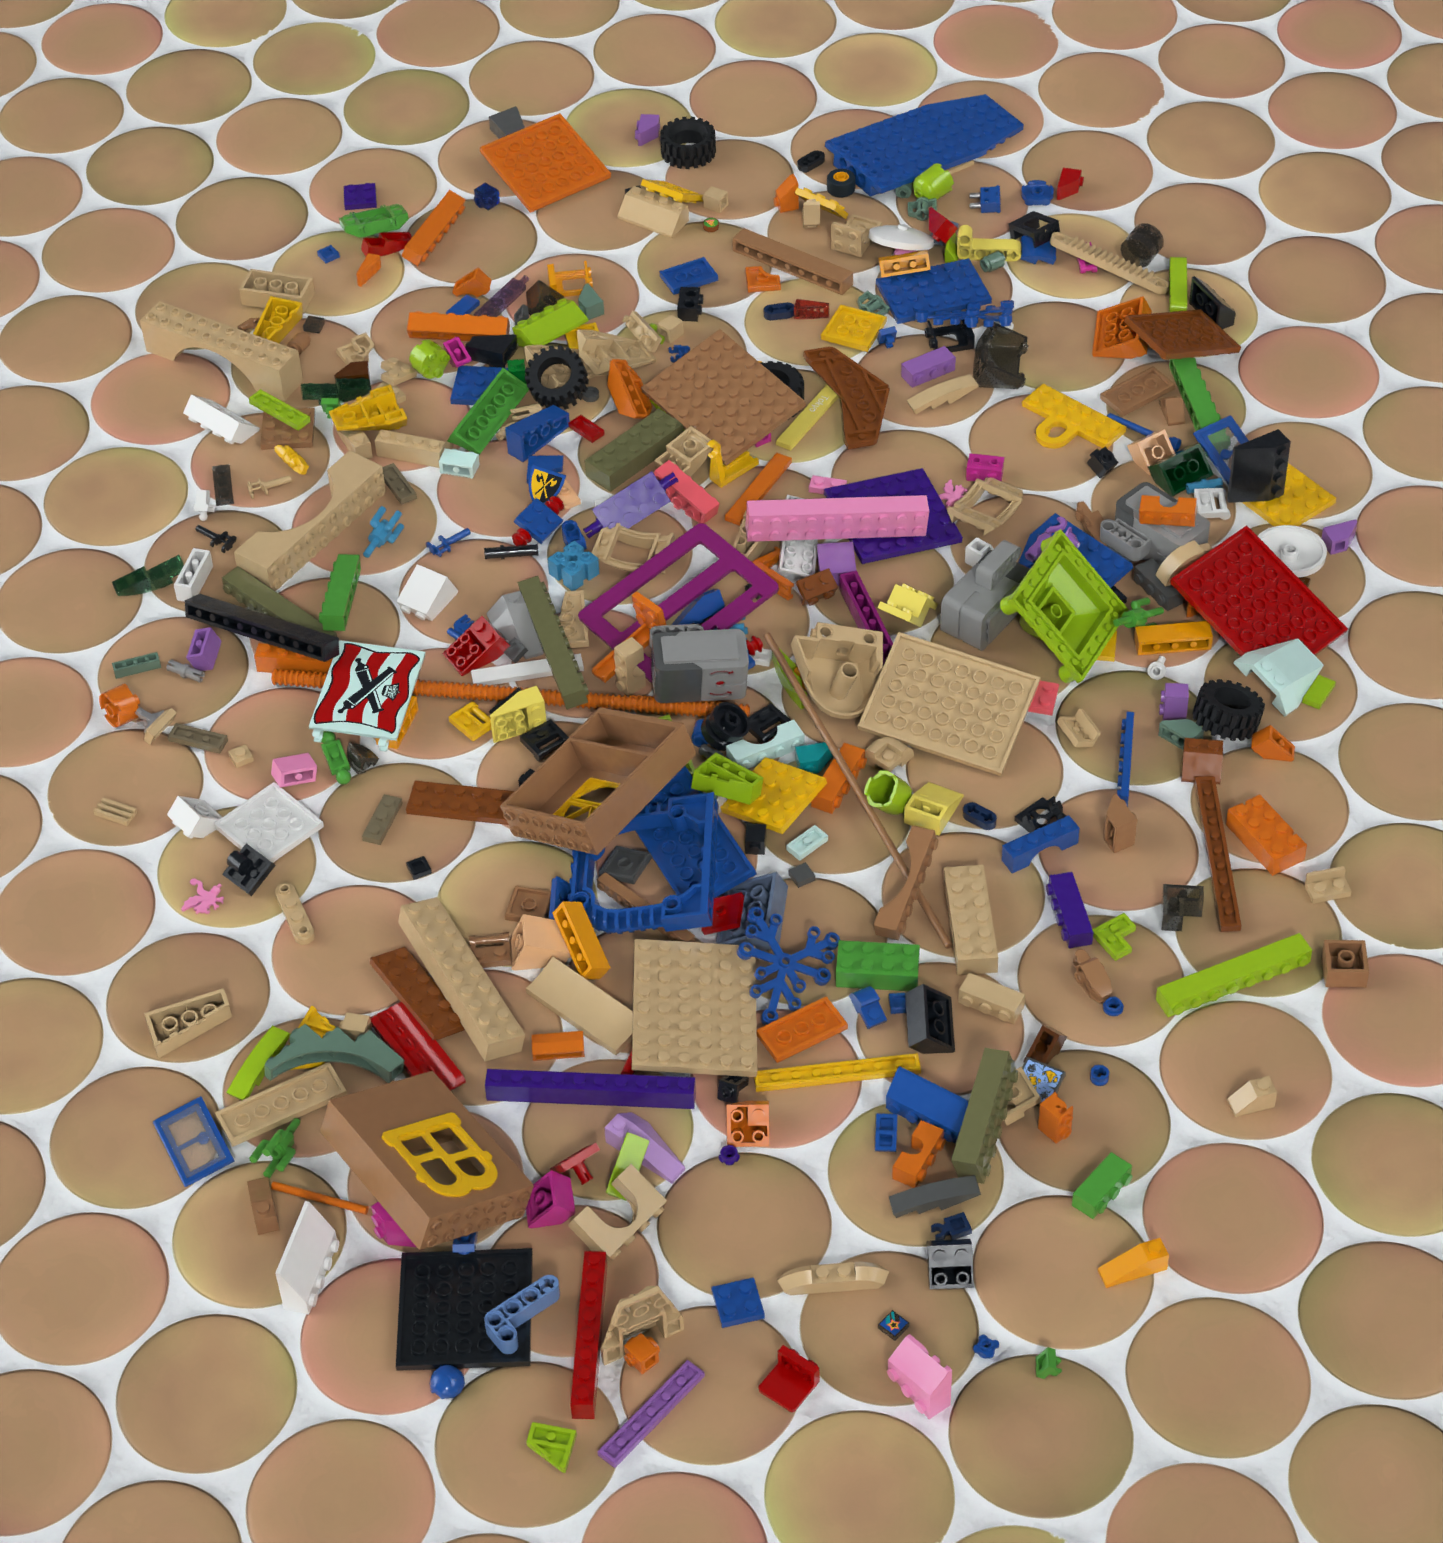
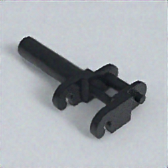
(217, 538)

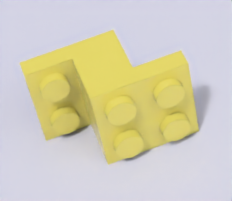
(908, 604)

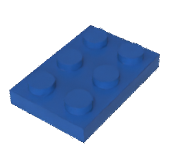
(689, 274)

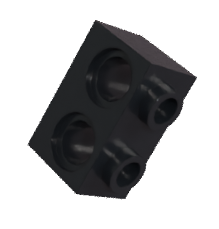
(689, 304)

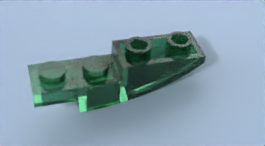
(344, 389)
(145, 580)

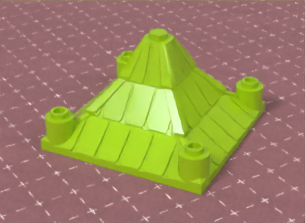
(1066, 606)

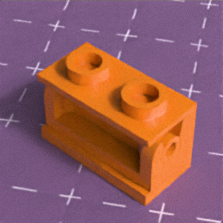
(1055, 1118)

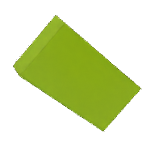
(1318, 692)

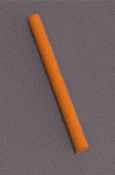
(319, 1197)

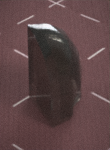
(360, 757)

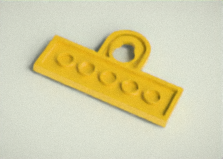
(1073, 417)

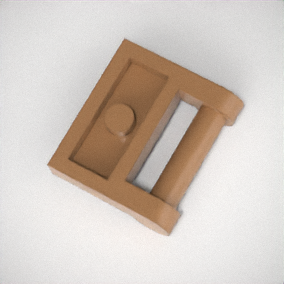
(493, 955)

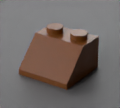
(1202, 759)

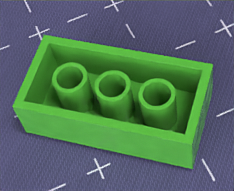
(877, 965)

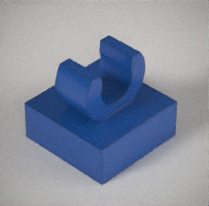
(887, 336)

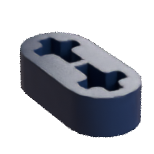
(779, 311)
(980, 817)

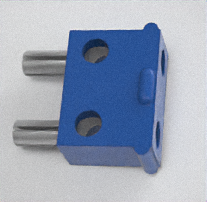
(989, 199)

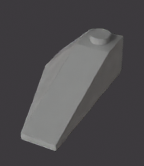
(513, 620)

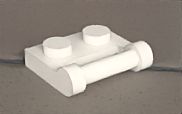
(1206, 503)

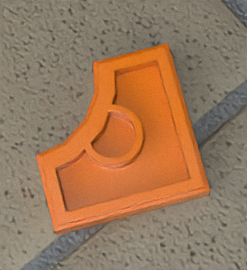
(761, 281)

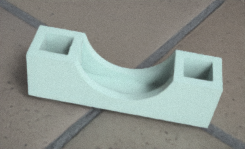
(750, 755)

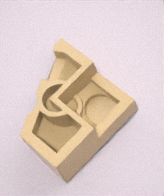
(356, 350)

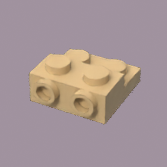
(1023, 1098)

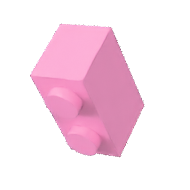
(294, 770)

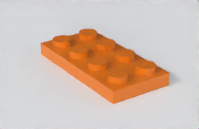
(801, 1029)

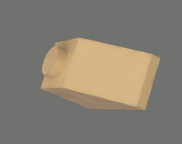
(1253, 1097)

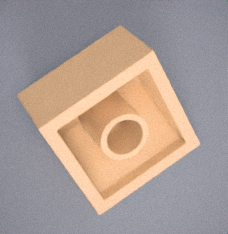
(1151, 449)

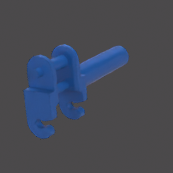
(681, 350)
(446, 542)

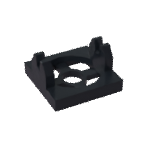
(1024, 818)

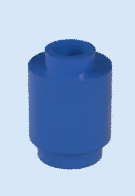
(697, 737)

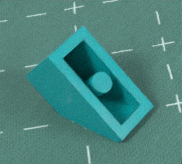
(812, 757)

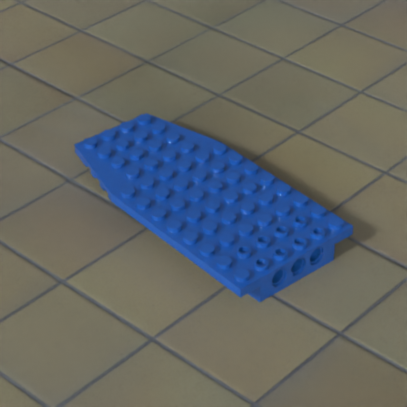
(911, 142)

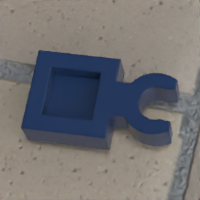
(954, 1226)

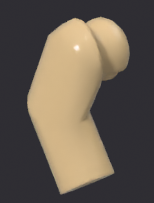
(502, 432)

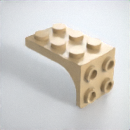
(852, 236)

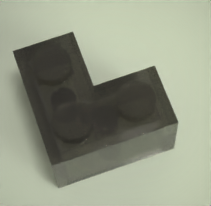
(1180, 902)

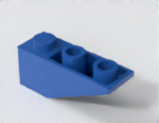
(702, 607)

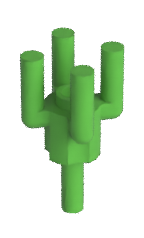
(1138, 615)
(278, 1147)

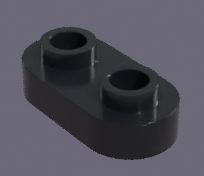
(811, 161)

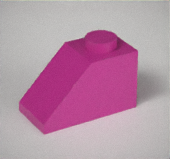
(457, 352)

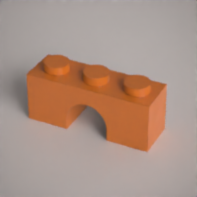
(1178, 515)
(912, 1168)

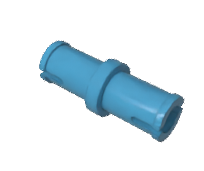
(1213, 483)

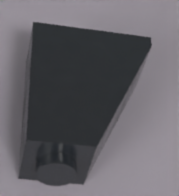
(492, 348)

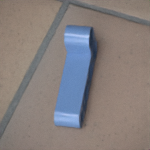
(544, 1292)

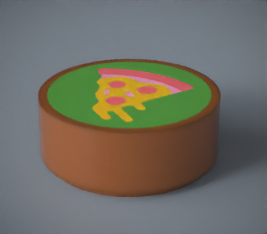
(711, 224)

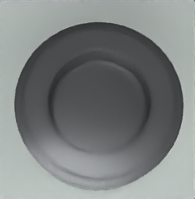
(591, 394)

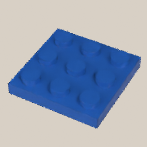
(471, 383)

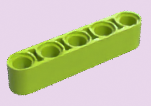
(1178, 284)

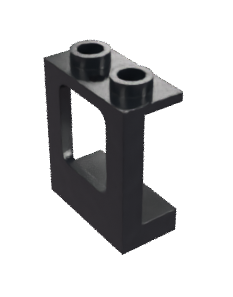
(1028, 226)
(963, 334)

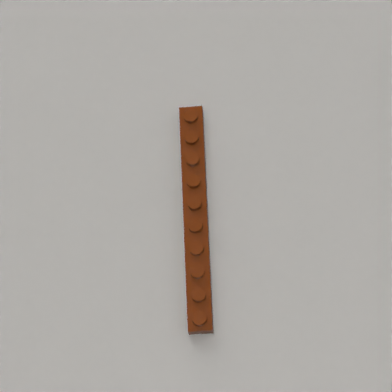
(1218, 854)

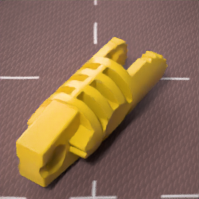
(292, 459)

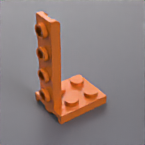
(648, 616)

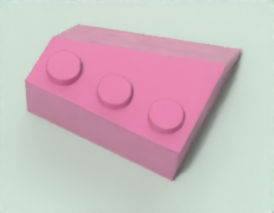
(921, 1377)

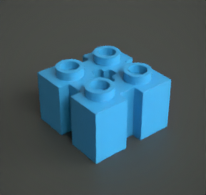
(573, 566)

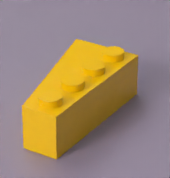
(278, 319)

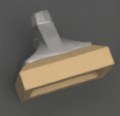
(155, 722)

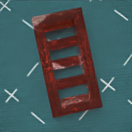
(801, 311)

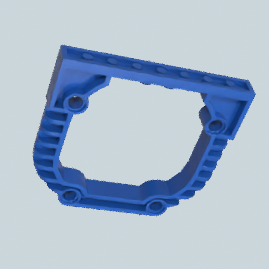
(675, 912)

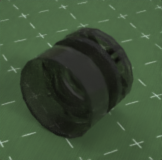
(1142, 244)

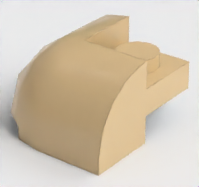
(888, 753)

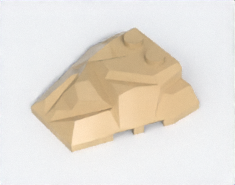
(636, 1315)

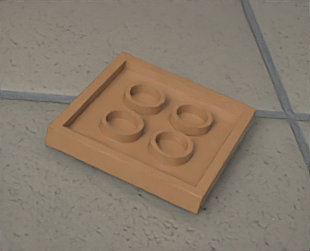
(278, 433)

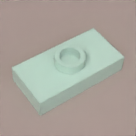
(807, 842)

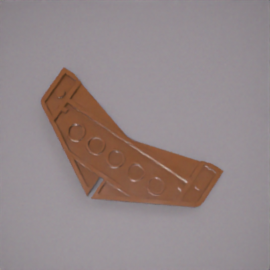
(860, 392)

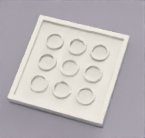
(269, 823)

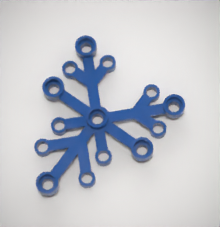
(971, 315)
(778, 984)

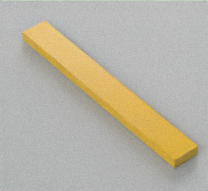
(835, 1072)

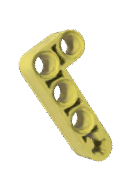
(979, 247)

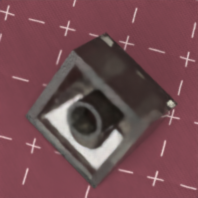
(541, 296)

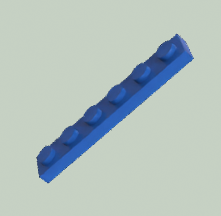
(1125, 753)

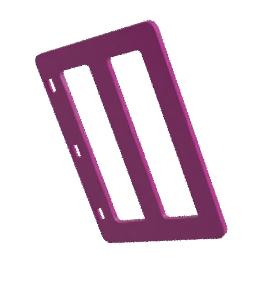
(729, 561)

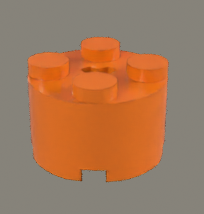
(119, 705)

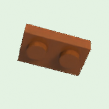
(817, 587)

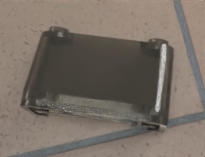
(999, 358)

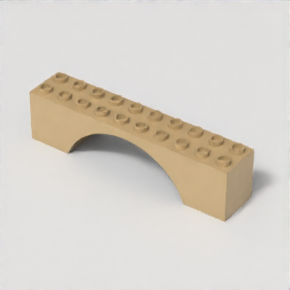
(264, 362)
(280, 554)

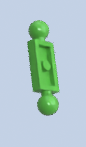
(335, 758)

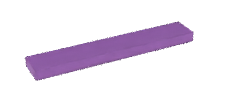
(651, 1414)

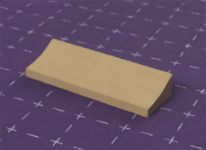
(583, 1005)

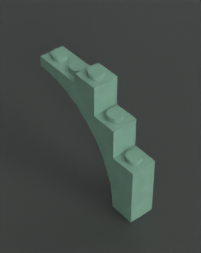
(336, 1046)

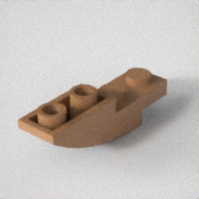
(1090, 520)

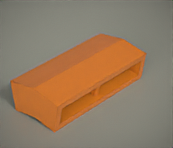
(558, 1045)

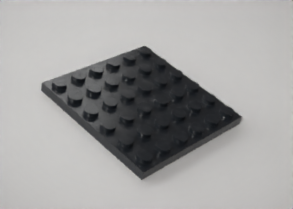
(446, 1305)

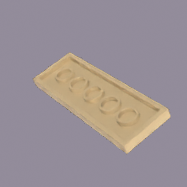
(280, 1104)

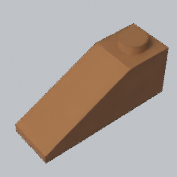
(262, 1205)

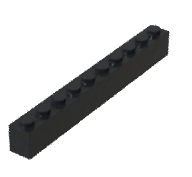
(262, 627)

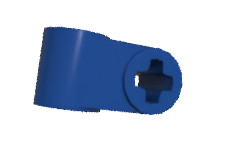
(572, 533)

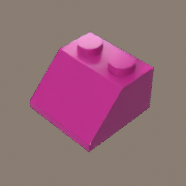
(550, 1201)
(387, 1228)

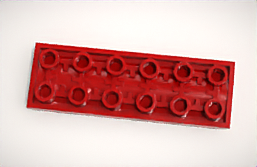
(414, 1045)

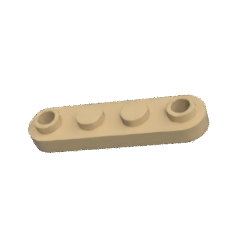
(294, 913)

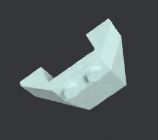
(1285, 669)

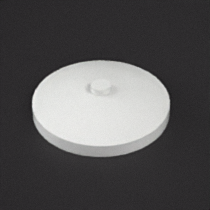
(901, 237)
(1296, 547)

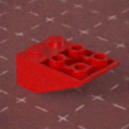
(476, 647)

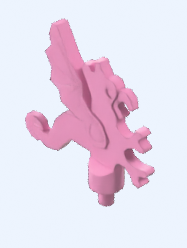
(951, 495)
(205, 898)

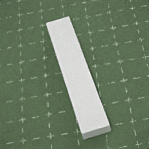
(516, 672)

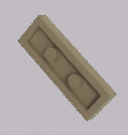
(398, 484)
(198, 738)
(382, 819)

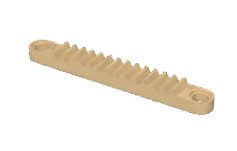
(1109, 262)

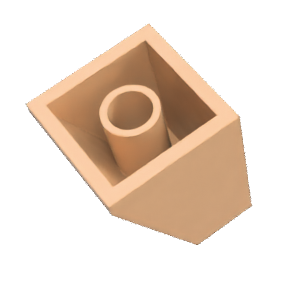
(536, 942)

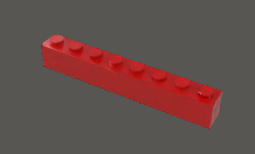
(589, 1335)

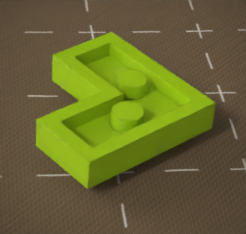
(1111, 936)

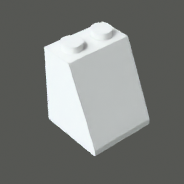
(426, 593)

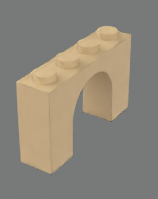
(644, 1203)

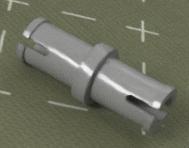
(185, 671)

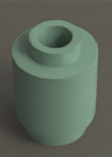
(904, 191)
(992, 261)

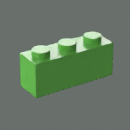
(1102, 1185)

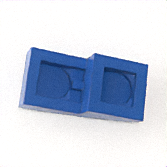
(886, 1132)

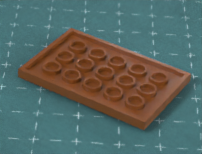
(1182, 334)

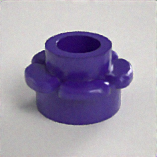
(729, 1150)

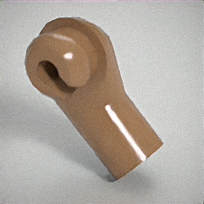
(251, 323)

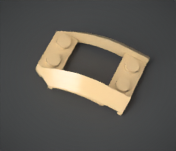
(963, 508)
(608, 537)

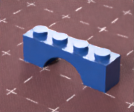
(1022, 850)

